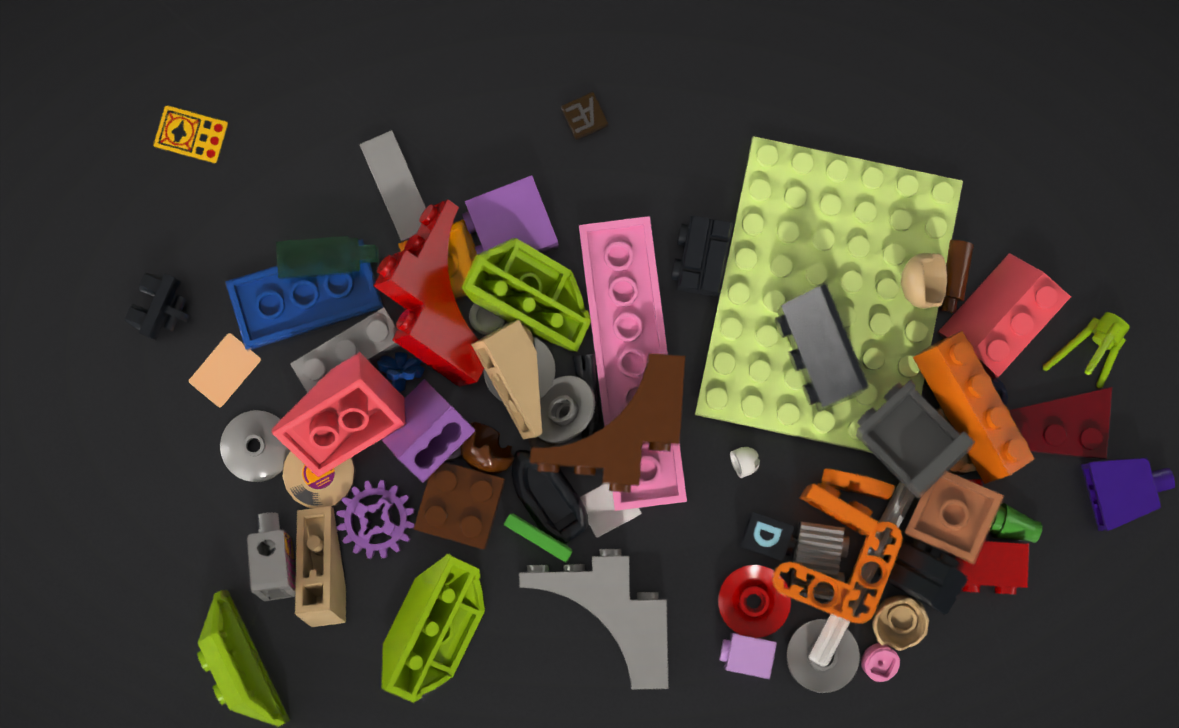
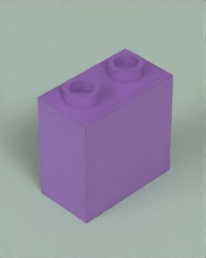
(508, 214)
(429, 432)

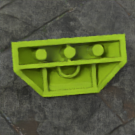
(530, 288)
(432, 629)
(237, 665)

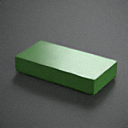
(538, 537)

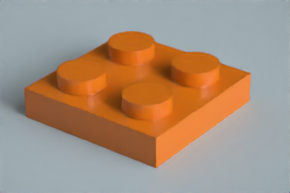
(827, 500)

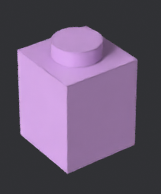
(748, 655)

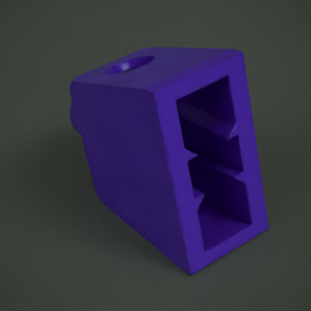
(1124, 490)

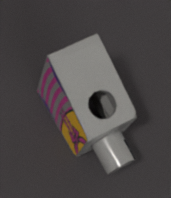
(271, 575)

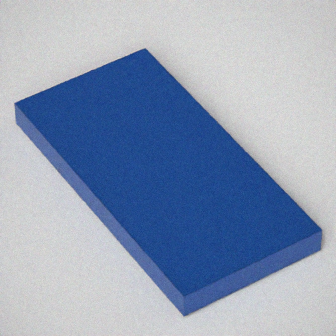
(283, 308)

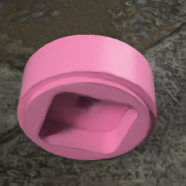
(880, 662)

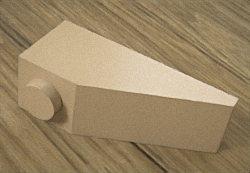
(513, 369)
(319, 569)

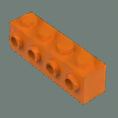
(974, 407)

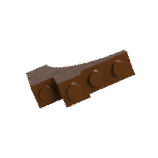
(617, 448)

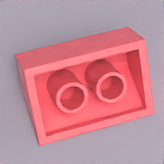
(1006, 313)

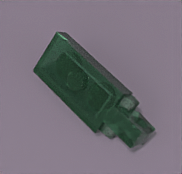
(322, 257)

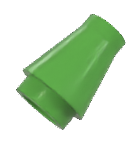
(1015, 525)

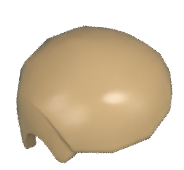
(925, 280)
(900, 622)

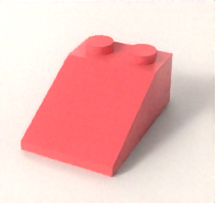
(341, 415)

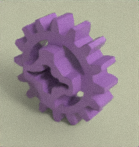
(361, 510)

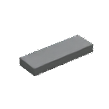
(394, 183)

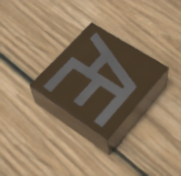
(584, 116)

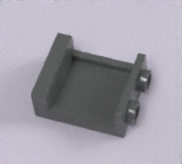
(912, 438)

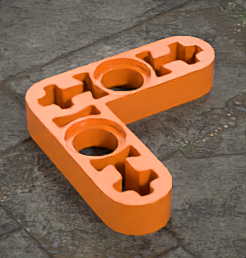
(845, 592)

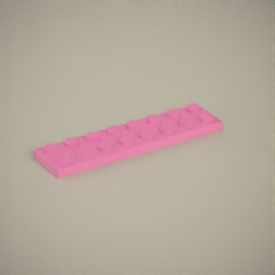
(625, 329)

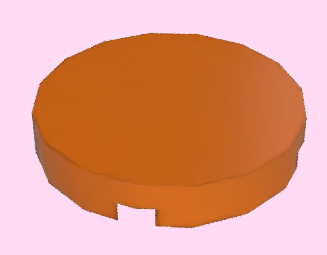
(858, 484)

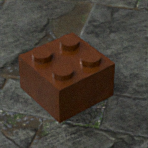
(460, 505)

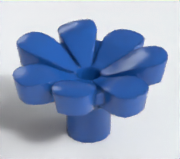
(400, 369)

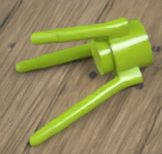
(1108, 334)

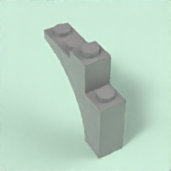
(605, 591)

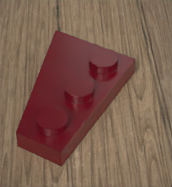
(1068, 425)

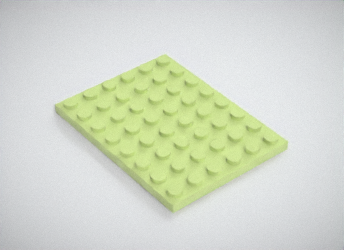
(811, 223)

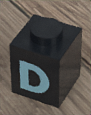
(768, 537)

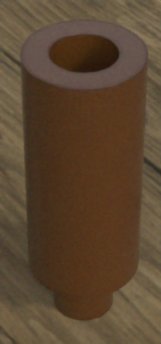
(958, 269)

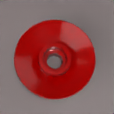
(756, 621)

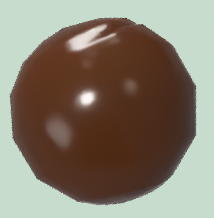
(483, 450)

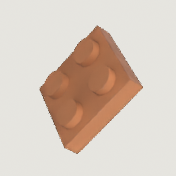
(955, 516)

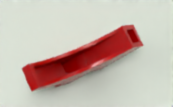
(421, 284)

